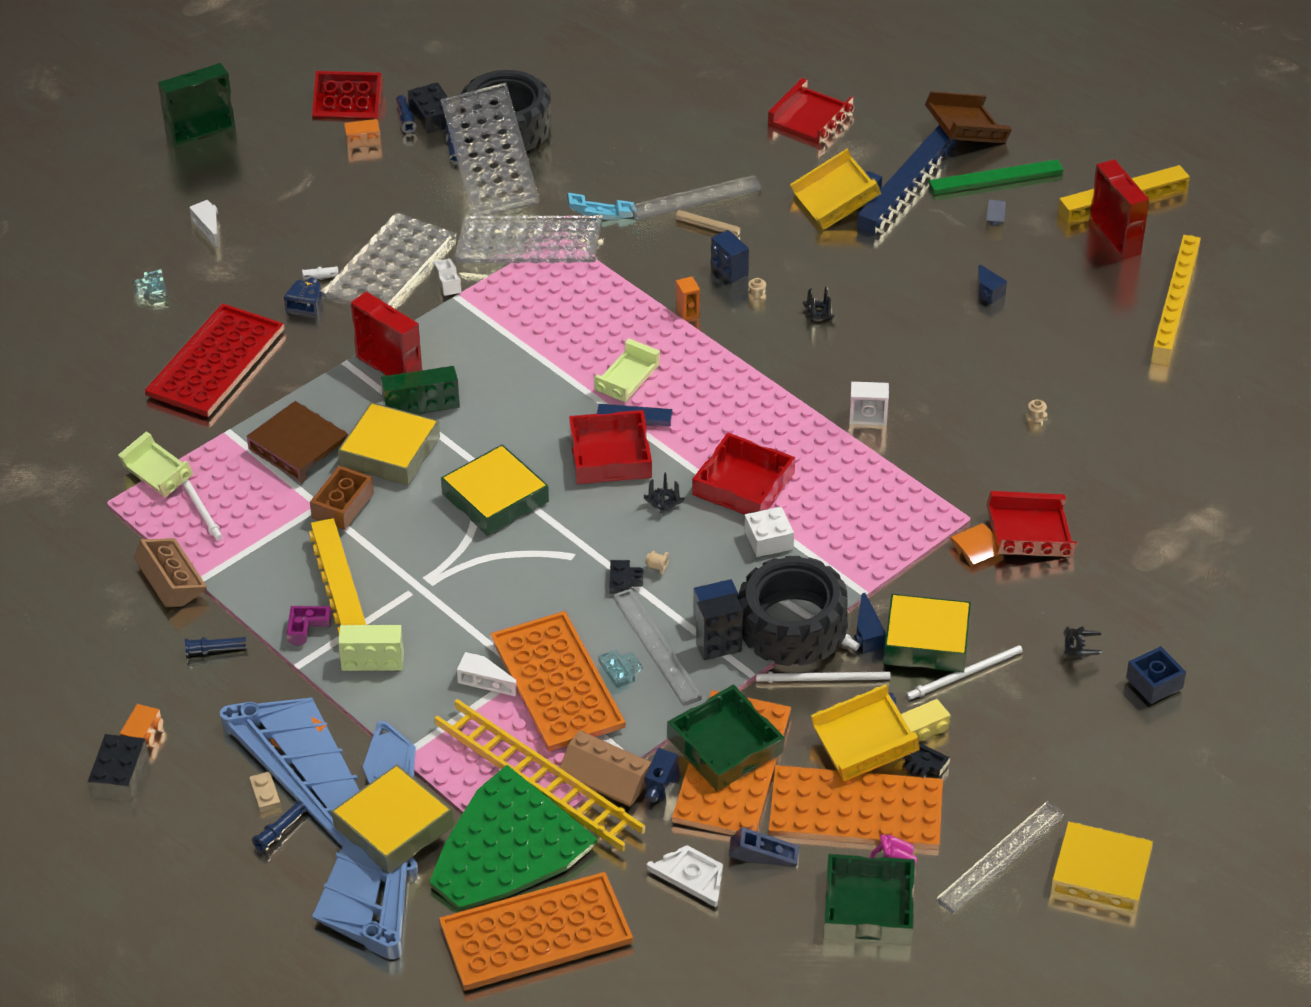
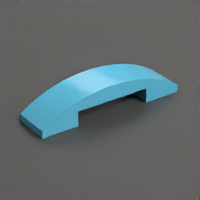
(607, 211)

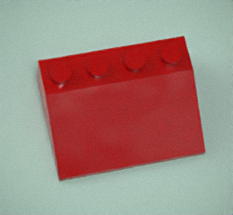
(347, 94)

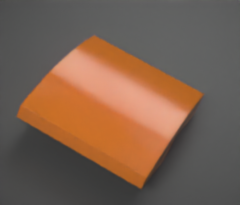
(976, 544)

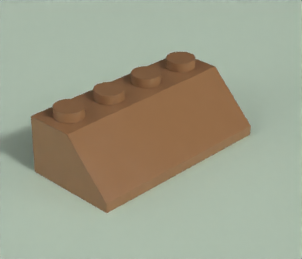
(169, 571)
(605, 768)

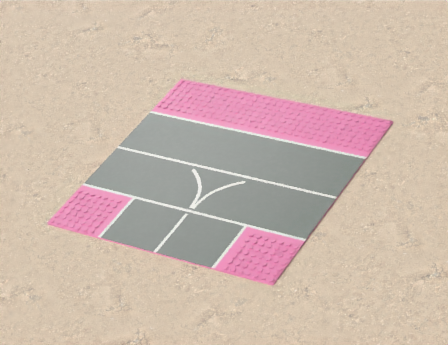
(524, 365)

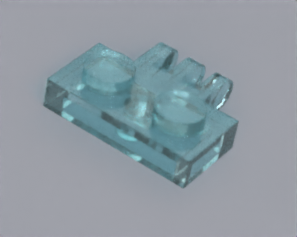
(151, 285)
(620, 668)

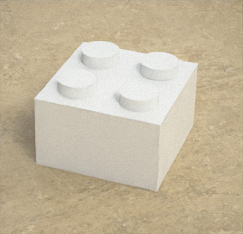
(869, 403)
(769, 531)

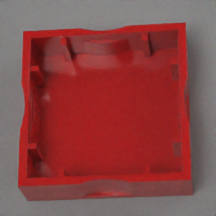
(1119, 209)
(385, 336)
(610, 447)
(743, 475)

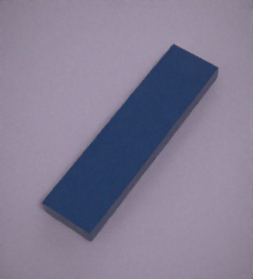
(653, 416)

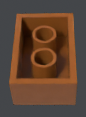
(342, 497)

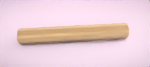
(706, 222)

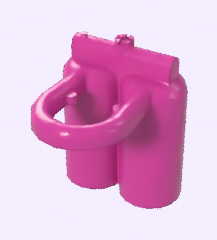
(894, 848)

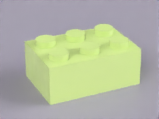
(371, 647)

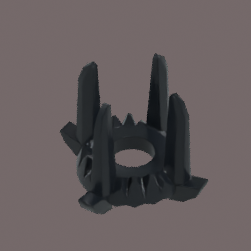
(812, 304)
(662, 505)
(1078, 651)

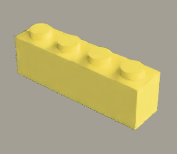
(927, 719)

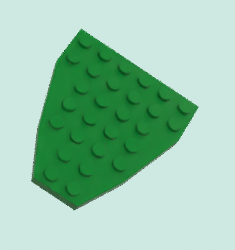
(506, 843)

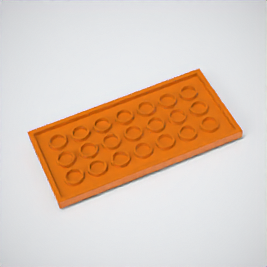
(557, 680)
(737, 803)
(859, 810)
(535, 931)

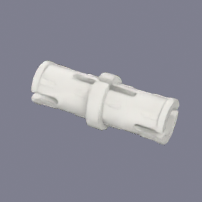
(320, 273)

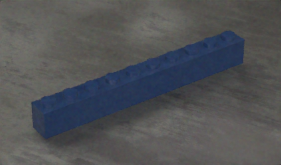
(905, 181)

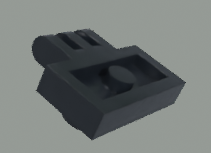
(624, 576)
(927, 761)

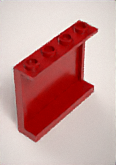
(808, 113)
(1030, 524)

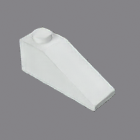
(205, 218)
(484, 674)

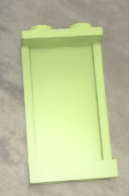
(628, 371)
(155, 465)

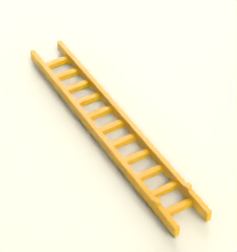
(594, 798)

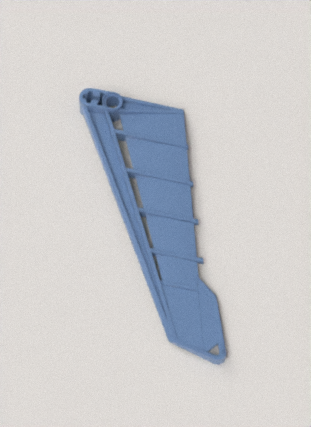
(310, 752)
(355, 878)

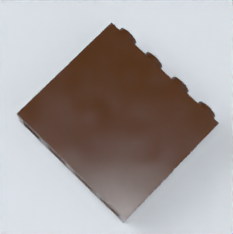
(965, 117)
(295, 440)

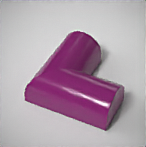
(304, 617)

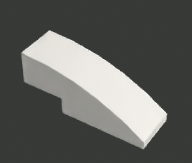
(447, 277)

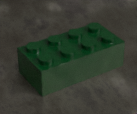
(422, 390)

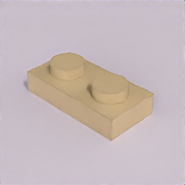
(265, 792)

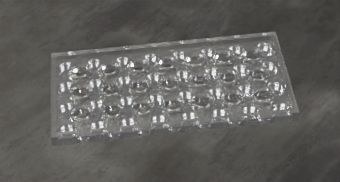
(496, 141)
(402, 231)
(528, 233)

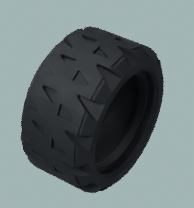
(528, 97)
(794, 641)

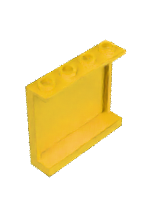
(835, 189)
(864, 733)
(1101, 867)

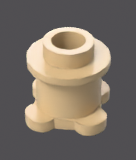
(757, 289)
(1037, 411)
(657, 561)

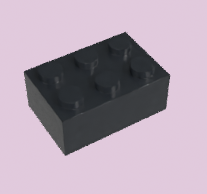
(427, 106)
(719, 626)
(118, 768)

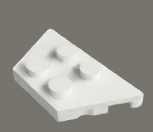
(691, 872)

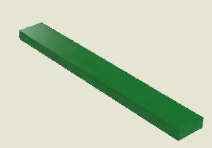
(996, 177)

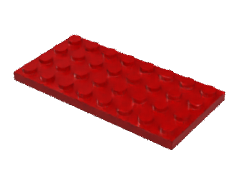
(214, 360)

